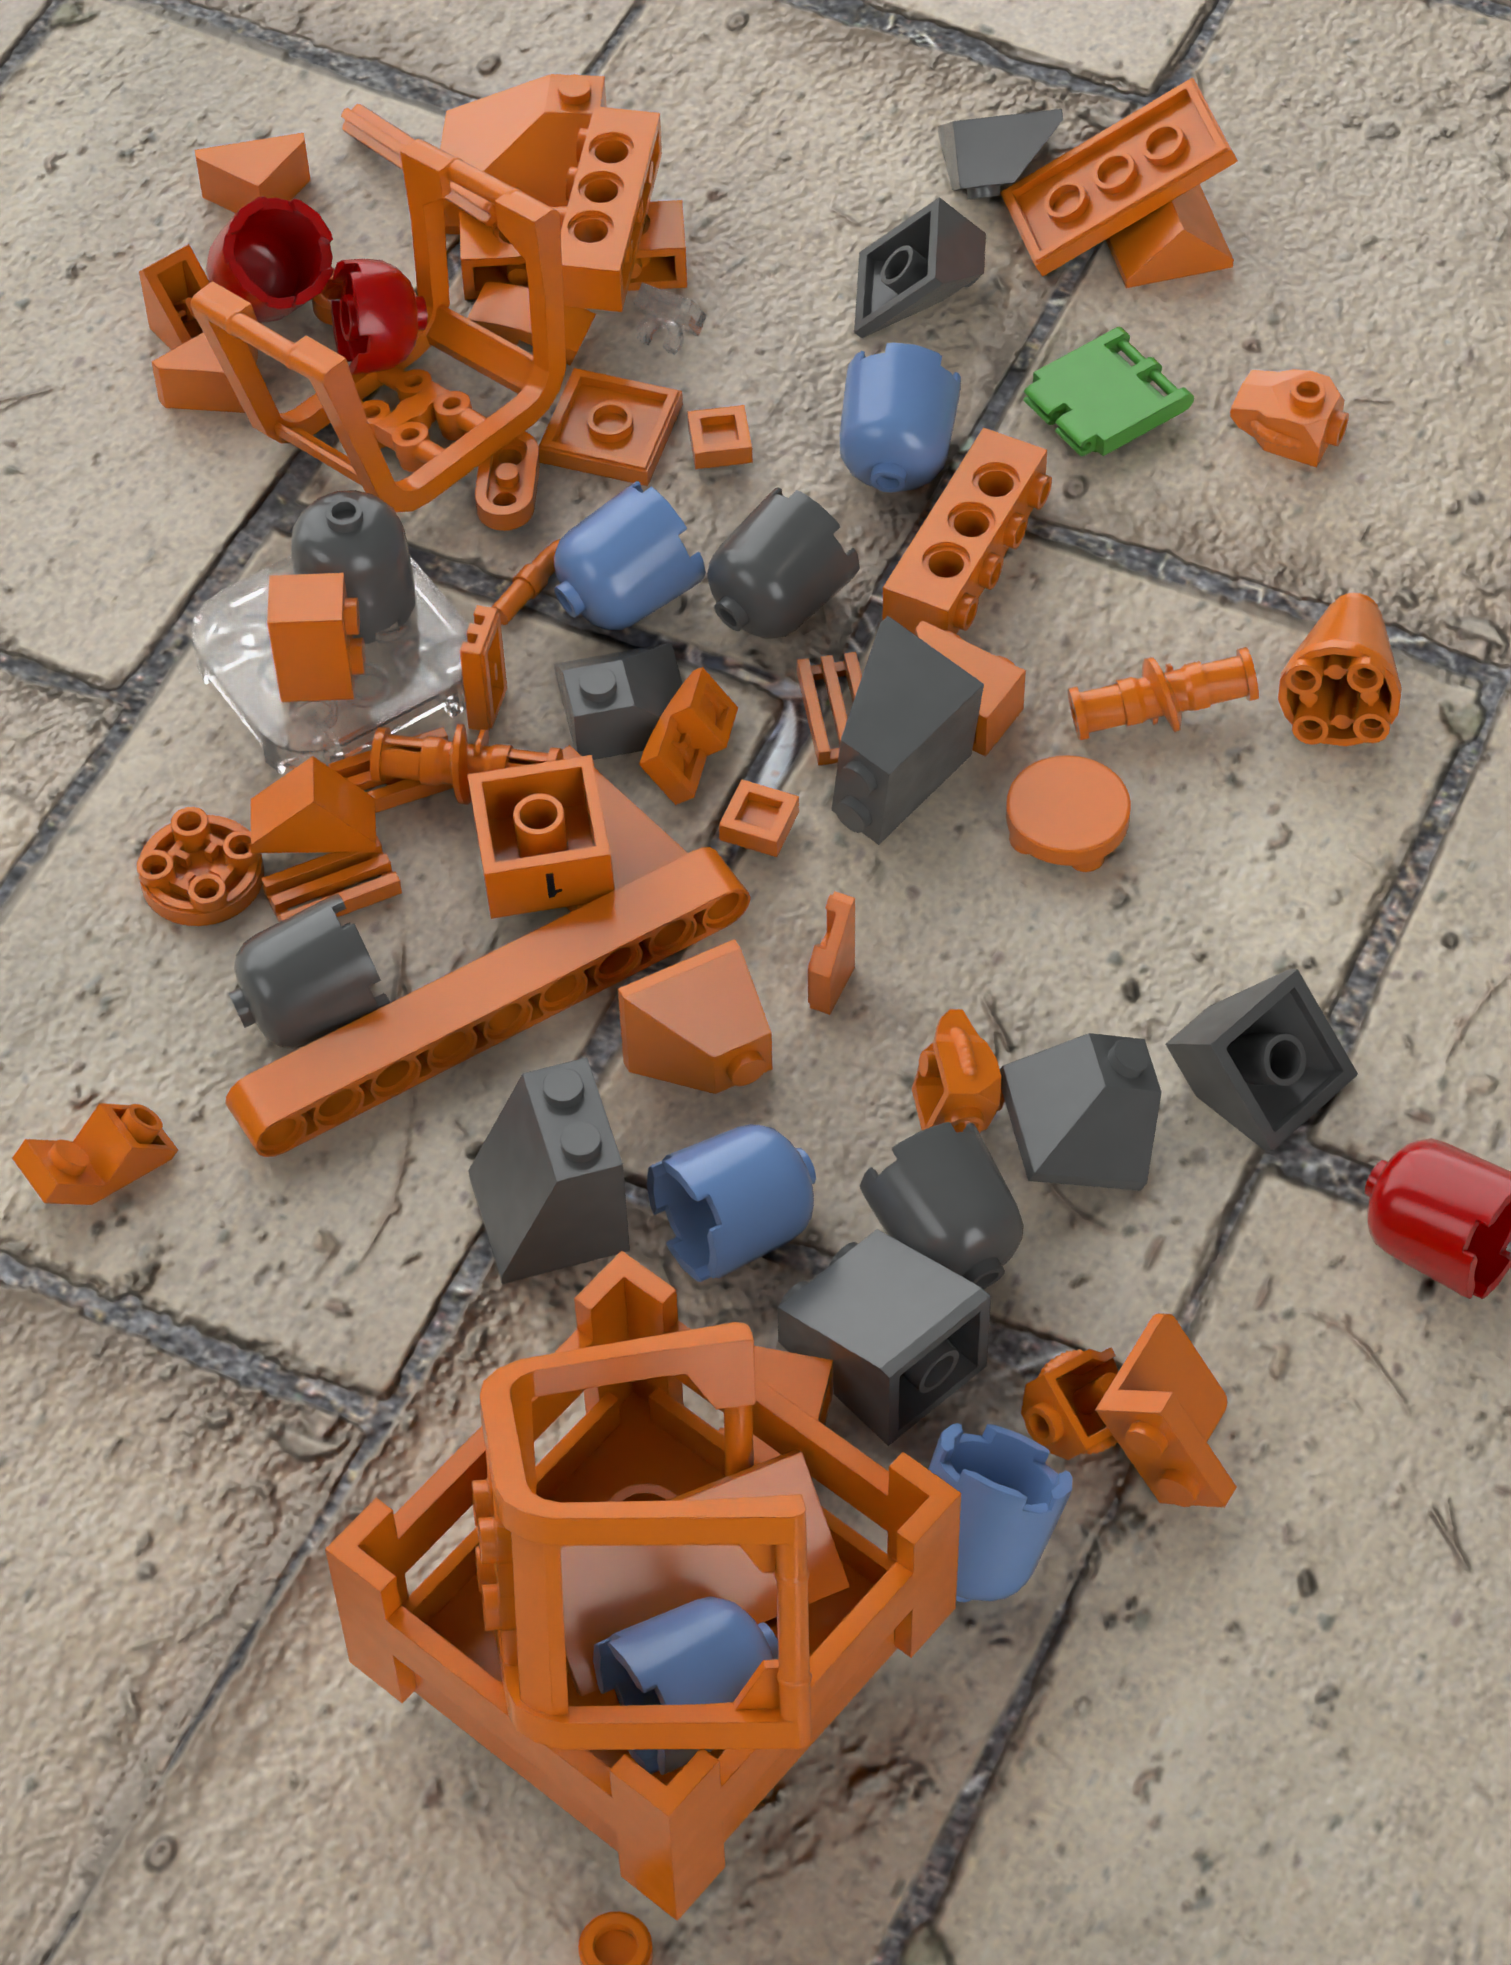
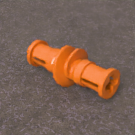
(1163, 693)
(442, 761)

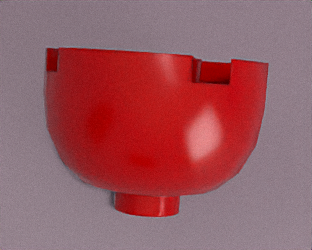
(376, 315)

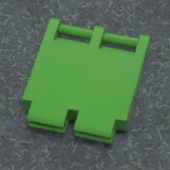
(1103, 398)

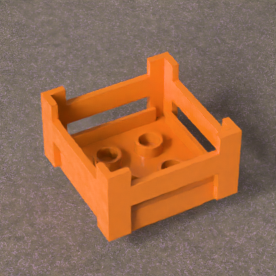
(644, 1447)

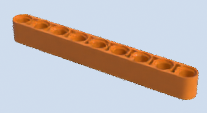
(486, 1002)

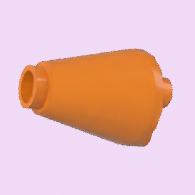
(1342, 677)

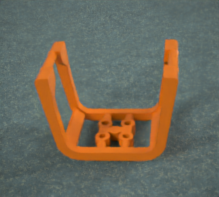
(370, 425)
(523, 1537)

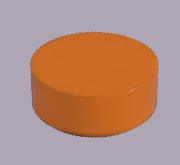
(615, 1940)

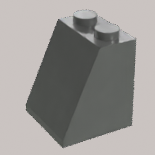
(903, 733)
(551, 1176)
(894, 1327)

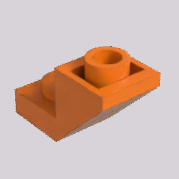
(106, 1155)

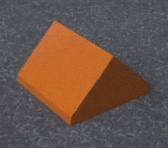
(1171, 243)

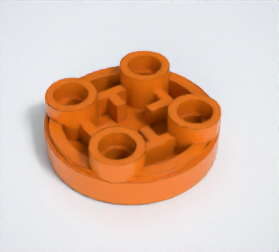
(1068, 811)
(200, 869)

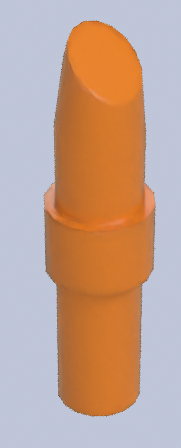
(527, 584)

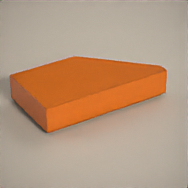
(835, 955)

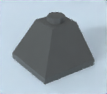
(994, 149)
(917, 266)
(617, 698)
(1264, 1058)
(1085, 1111)

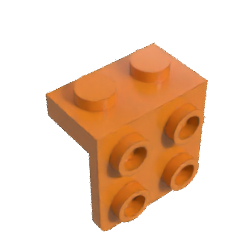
(1164, 1414)

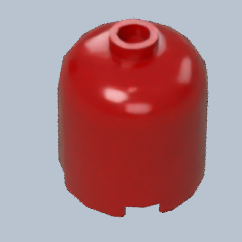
(272, 256)
(1443, 1215)

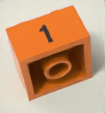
(541, 836)

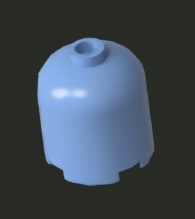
(898, 417)
(625, 560)
(732, 1198)
(1006, 1507)
(683, 1658)

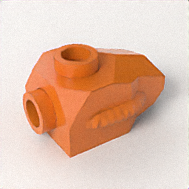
(1291, 413)
(957, 1077)
(1063, 1403)

